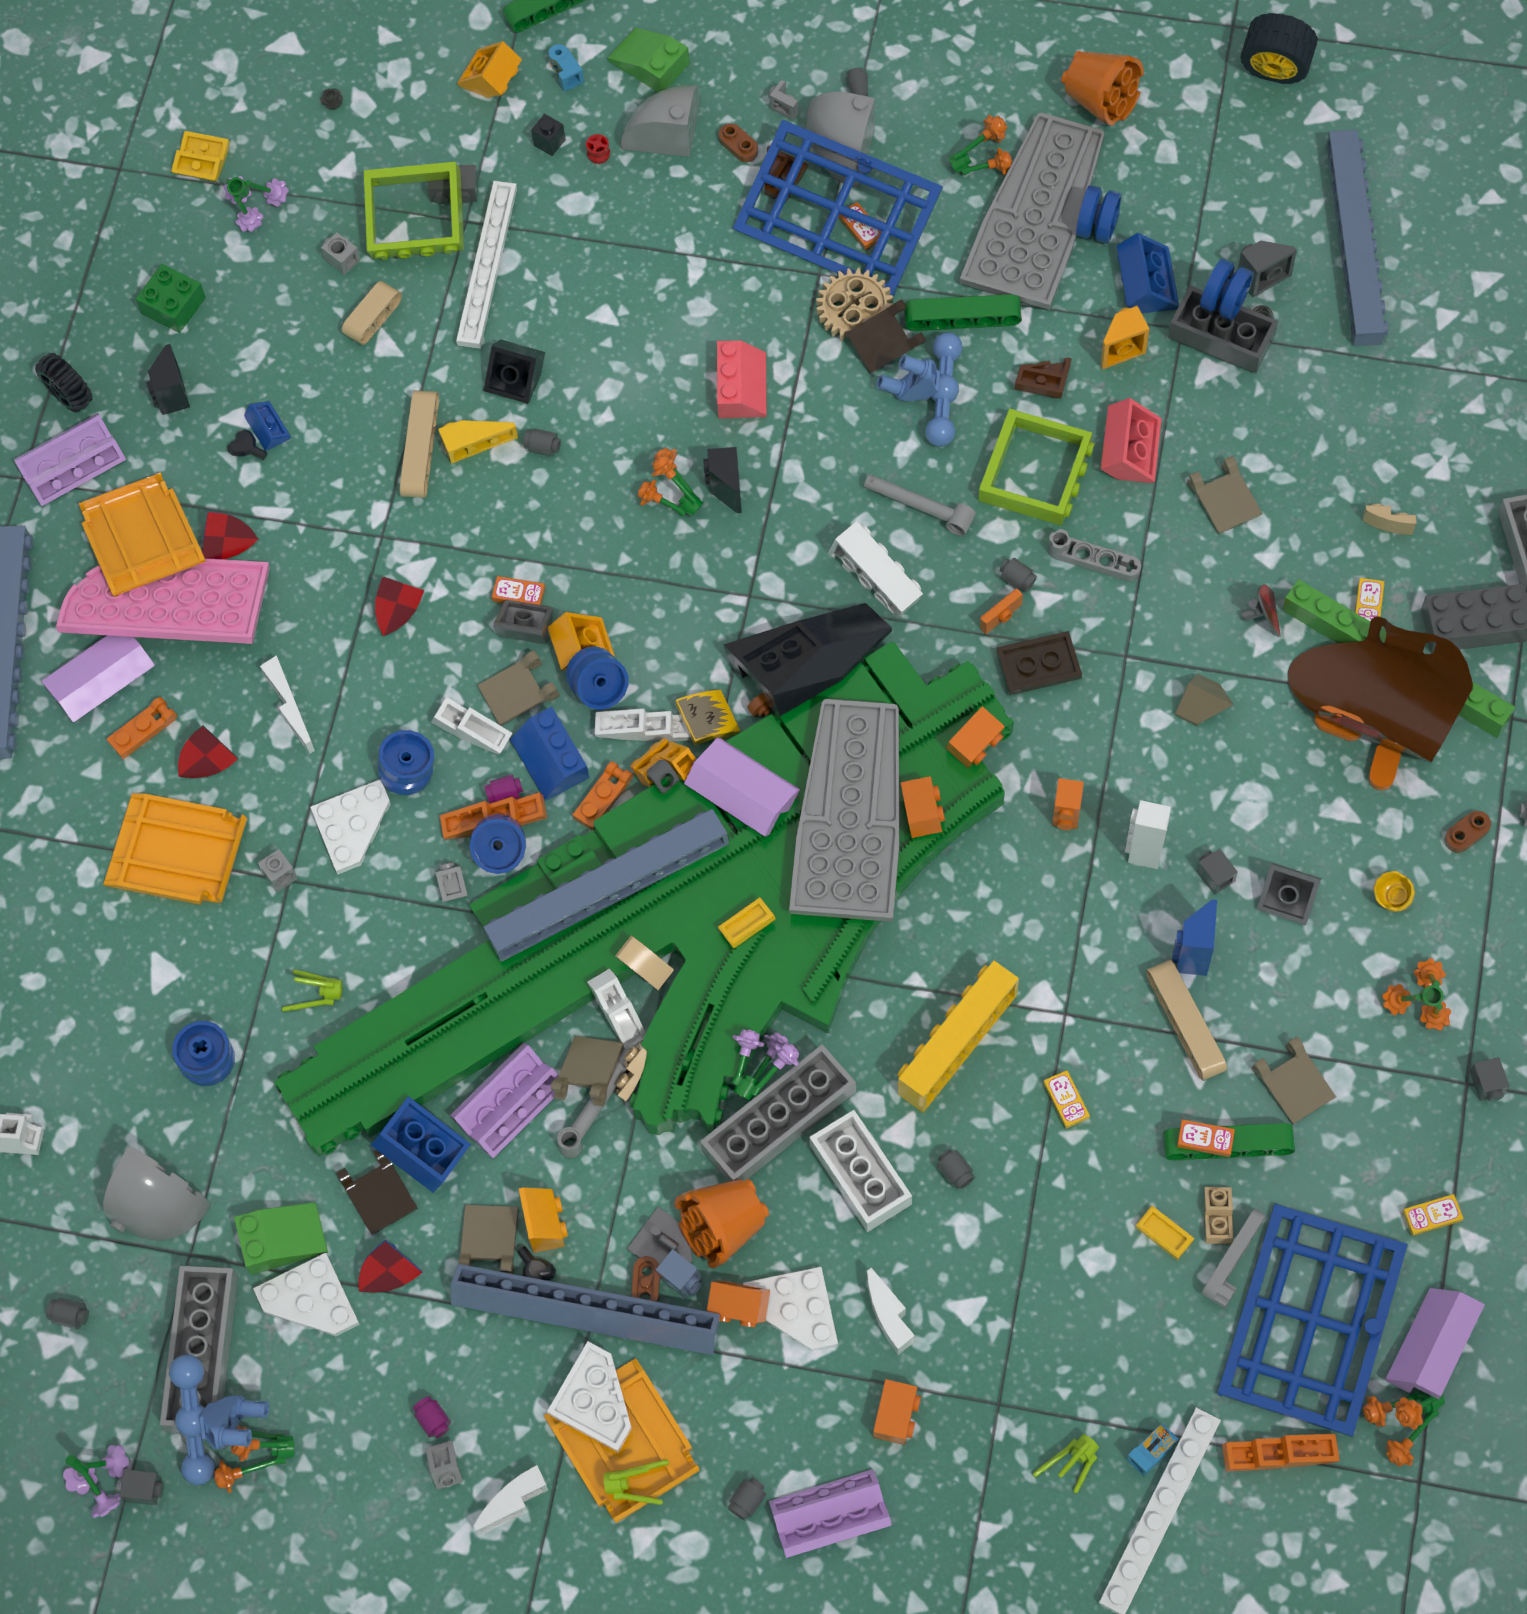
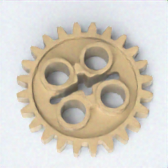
(854, 303)

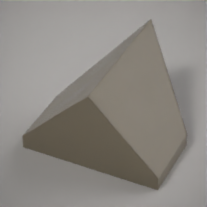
(1202, 700)

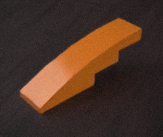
(463, 821)
(1280, 1452)

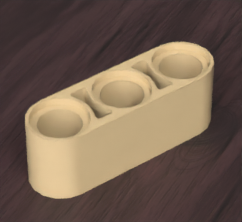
(371, 312)

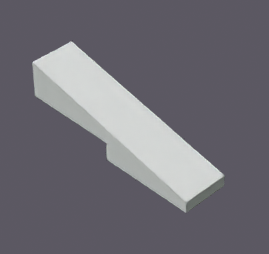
(274, 675)

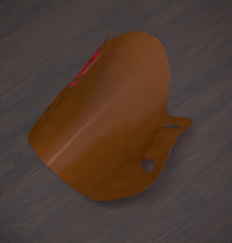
(1391, 685)

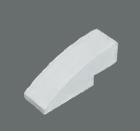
(471, 726)
(617, 1009)
(889, 1313)
(510, 1500)

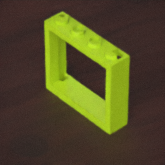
(414, 174)
(1025, 505)

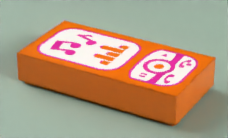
(862, 233)
(518, 590)
(1205, 1138)

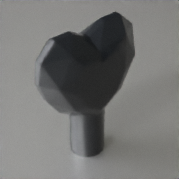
(245, 445)
(536, 1267)

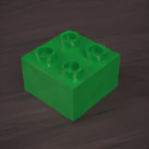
(170, 298)

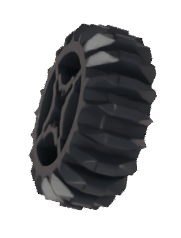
(63, 382)

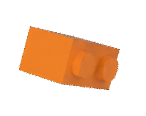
(975, 738)
(1067, 804)
(921, 806)
(738, 1302)
(896, 1411)

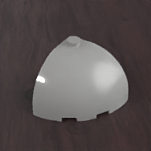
(844, 119)
(664, 122)
(150, 1201)

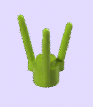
(329, 988)
(1081, 1451)
(618, 1481)

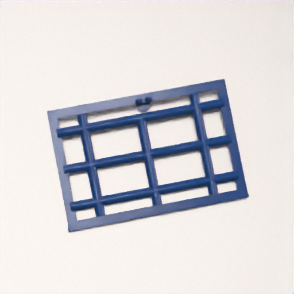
(865, 165)
(1373, 1326)

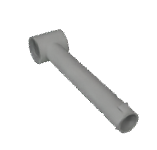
(957, 519)
(588, 1116)

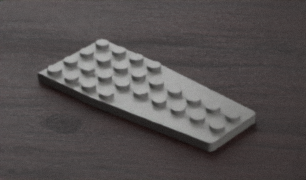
(1035, 213)
(850, 815)

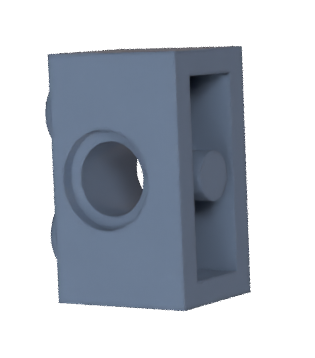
(679, 1274)

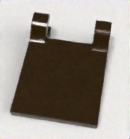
(882, 338)
(378, 1195)

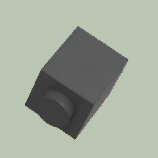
(1216, 870)
(1489, 1079)
(141, 1487)

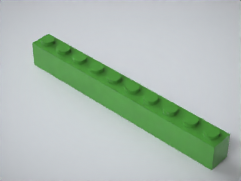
(1345, 625)

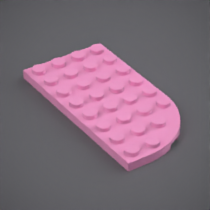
(201, 603)

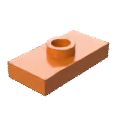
(1001, 611)

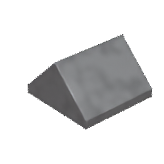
(523, 621)
(1288, 893)

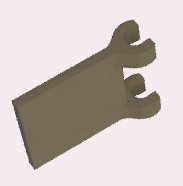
(1226, 498)
(516, 690)
(588, 1065)
(1296, 1083)
(489, 1235)

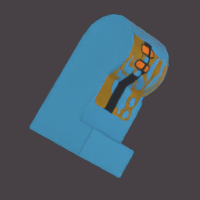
(568, 69)
(1152, 1450)

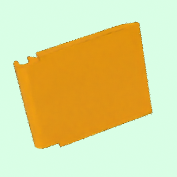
(139, 534)
(175, 849)
(652, 1439)

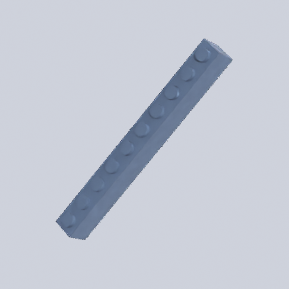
(1356, 239)
(14, 585)
(606, 884)
(585, 1309)

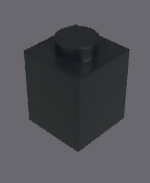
(548, 134)

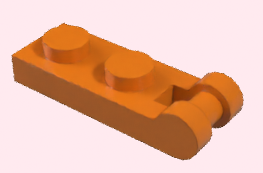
(141, 728)
(602, 795)

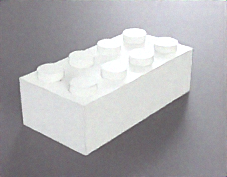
(860, 1170)

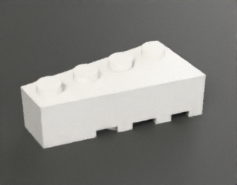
(876, 569)
(1147, 834)

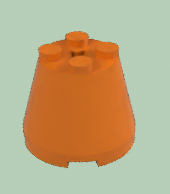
(1104, 84)
(720, 1219)

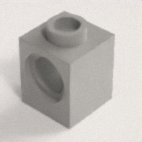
(341, 261)
(277, 870)

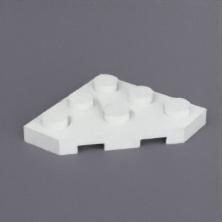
(351, 823)
(309, 1297)
(800, 1308)
(593, 1399)

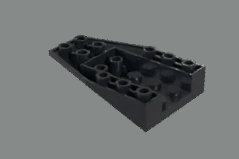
(807, 655)

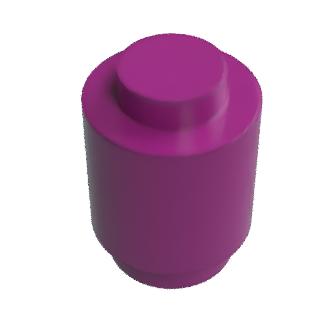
(503, 788)
(431, 1417)

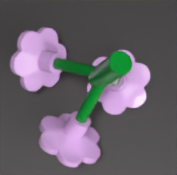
(81, 1478)

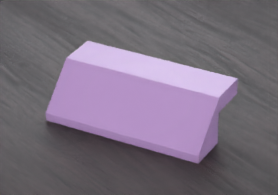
(69, 459)
(97, 674)
(741, 786)
(506, 1101)
(1435, 1342)
(829, 1513)

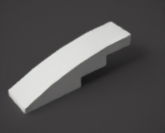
(640, 725)

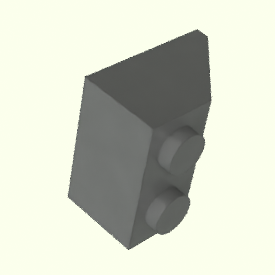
(1269, 263)

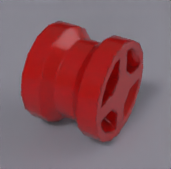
(595, 143)

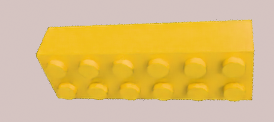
(957, 1036)

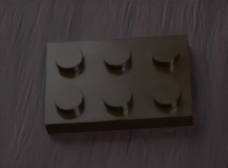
(1039, 663)

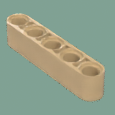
(419, 444)
(1186, 1020)

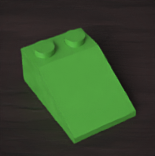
(651, 58)
(280, 1236)

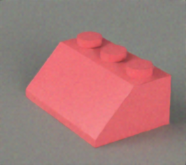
(740, 380)
(1131, 442)

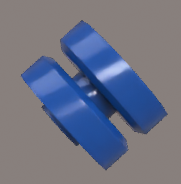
(1102, 215)
(1226, 289)
(597, 678)
(405, 762)
(491, 857)
(203, 1053)

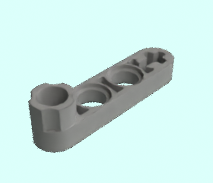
(1061, 553)
(1217, 1288)

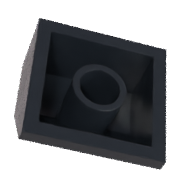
(513, 370)
(166, 383)
(723, 476)

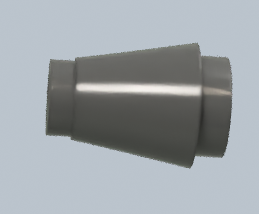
(857, 81)

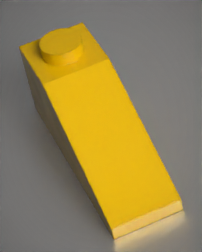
(473, 437)

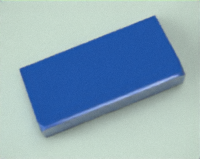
(266, 425)

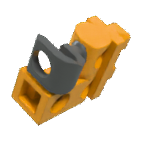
(662, 759)

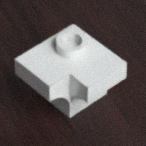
(19, 1134)

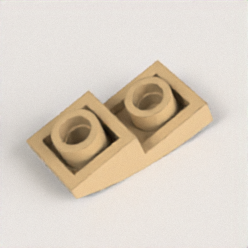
(1381, 518)
(644, 962)
(635, 1064)
(1218, 1215)

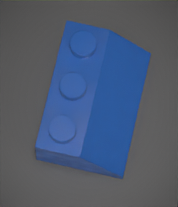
(1147, 274)
(549, 754)
(1196, 941)
(420, 1144)

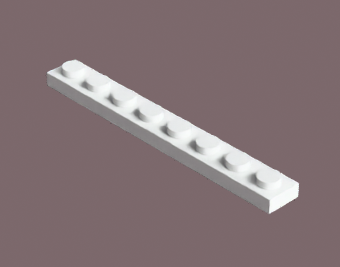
(486, 264)
(1159, 1512)

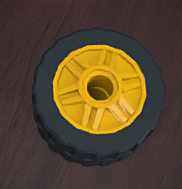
(1279, 48)

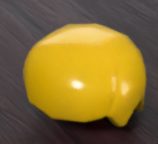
(1394, 891)

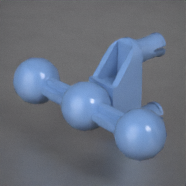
(926, 382)
(214, 1423)

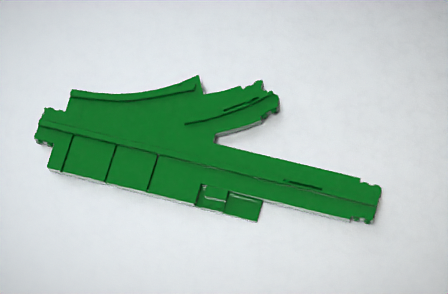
(794, 964)

